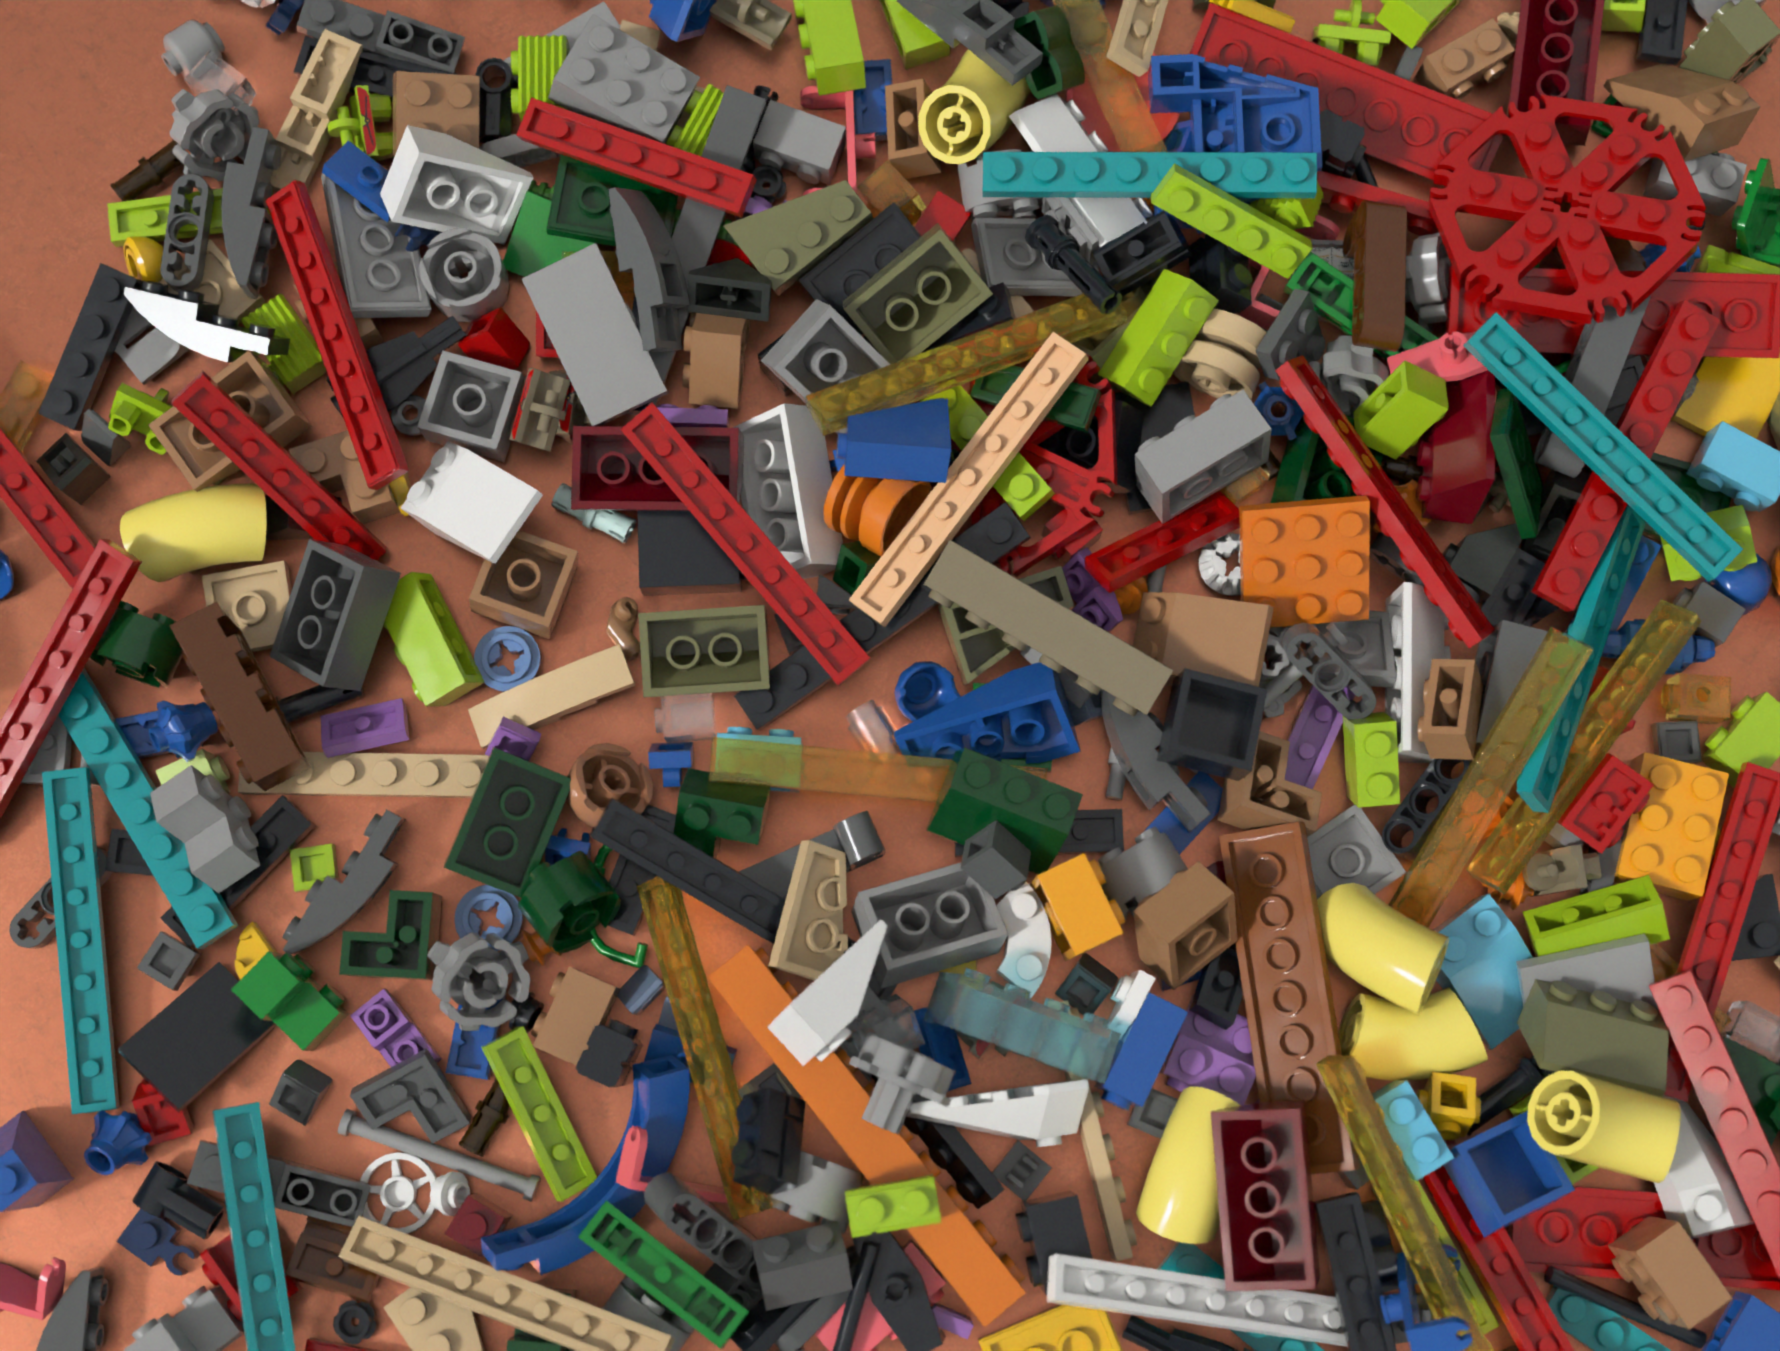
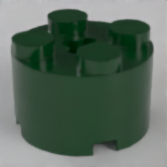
(139, 646)
(568, 902)

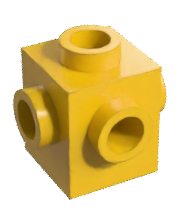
(1451, 1103)

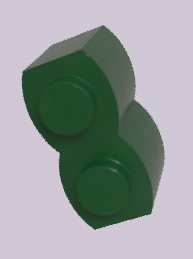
(1061, 63)

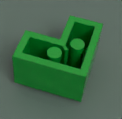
(288, 995)

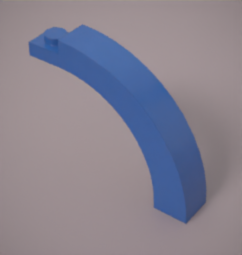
(553, 1241)

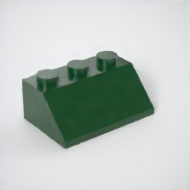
(1309, 471)
(987, 790)

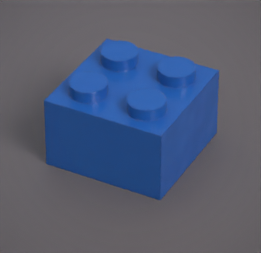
(1506, 1175)

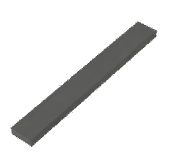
(699, 223)

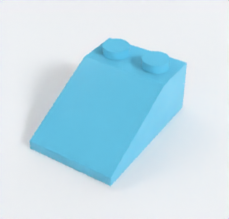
(1484, 968)

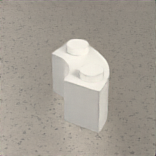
(1027, 940)

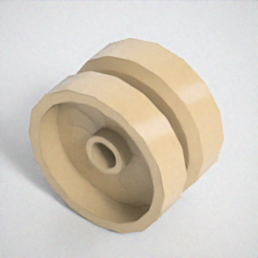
(1223, 356)

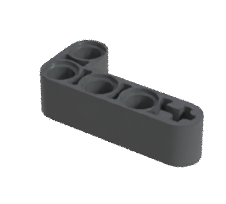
(852, 835)
(711, 1234)

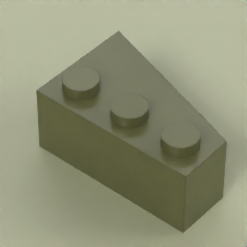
(1733, 42)
(800, 233)
(980, 648)

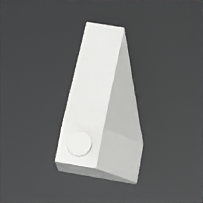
(1017, 1113)
(1700, 1183)

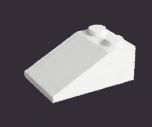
(452, 185)
(470, 502)
(819, 1015)

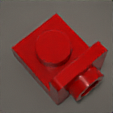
(159, 1116)

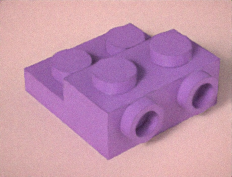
(1211, 1057)

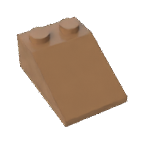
(1696, 107)
(254, 389)
(1204, 634)

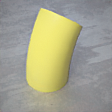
(969, 111)
(196, 530)
(1380, 945)
(1409, 1045)
(1605, 1124)
(1182, 1183)

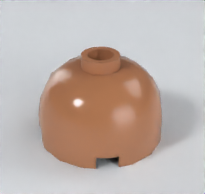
(603, 774)

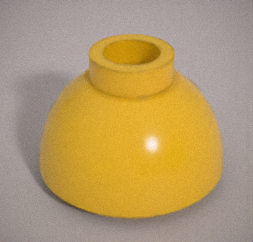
(143, 258)

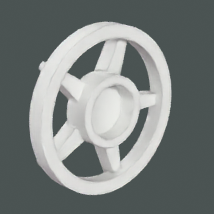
(400, 1191)

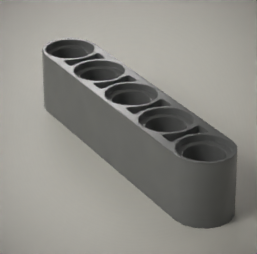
(1594, 374)

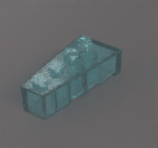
(1022, 1025)

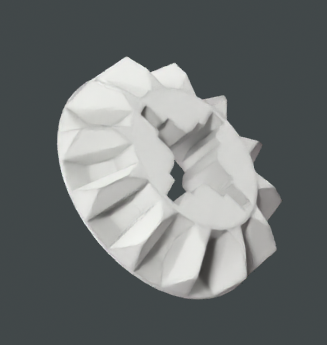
(1213, 567)

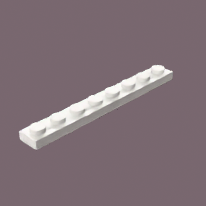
(1192, 1300)

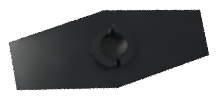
(901, 1294)

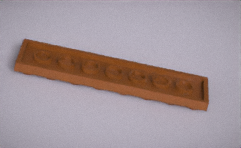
(1287, 980)

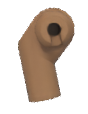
(621, 626)

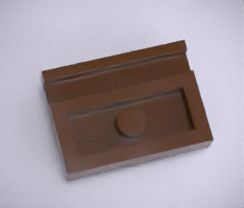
(319, 1265)

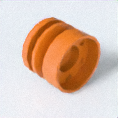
(872, 508)

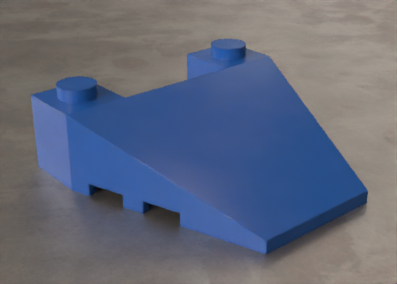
(1235, 108)

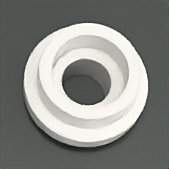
(449, 1192)

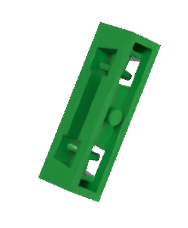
(1333, 301)
(664, 1275)

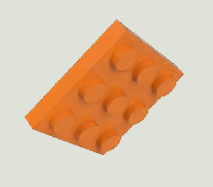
(1307, 559)

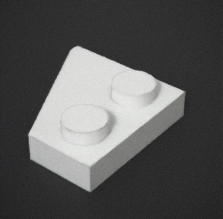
(1129, 997)

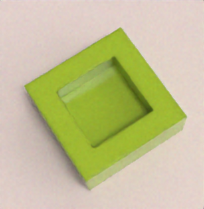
(312, 864)

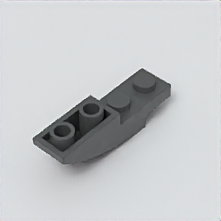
(983, 30)
(383, 34)
(245, 222)
(649, 254)
(1135, 748)
(338, 902)
(294, 1186)
(77, 1315)

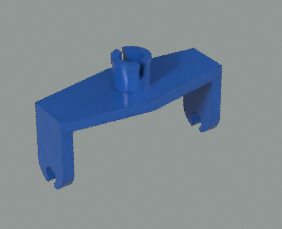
(1429, 1335)

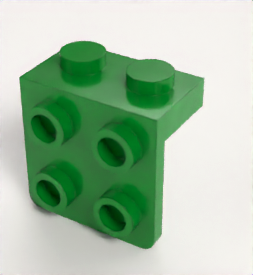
(1759, 217)

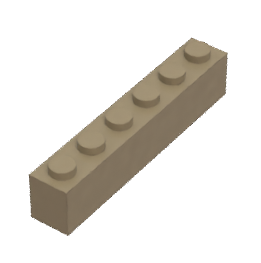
(1048, 628)

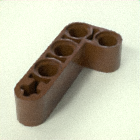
(1378, 247)

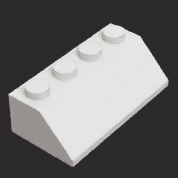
(1057, 127)
(788, 485)
(1416, 640)

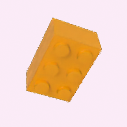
(1675, 828)
(1077, 906)

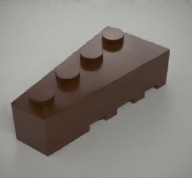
(240, 696)

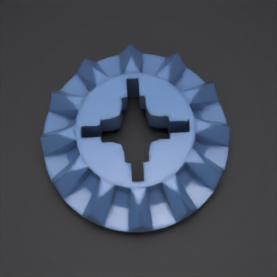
(489, 653)
(485, 898)

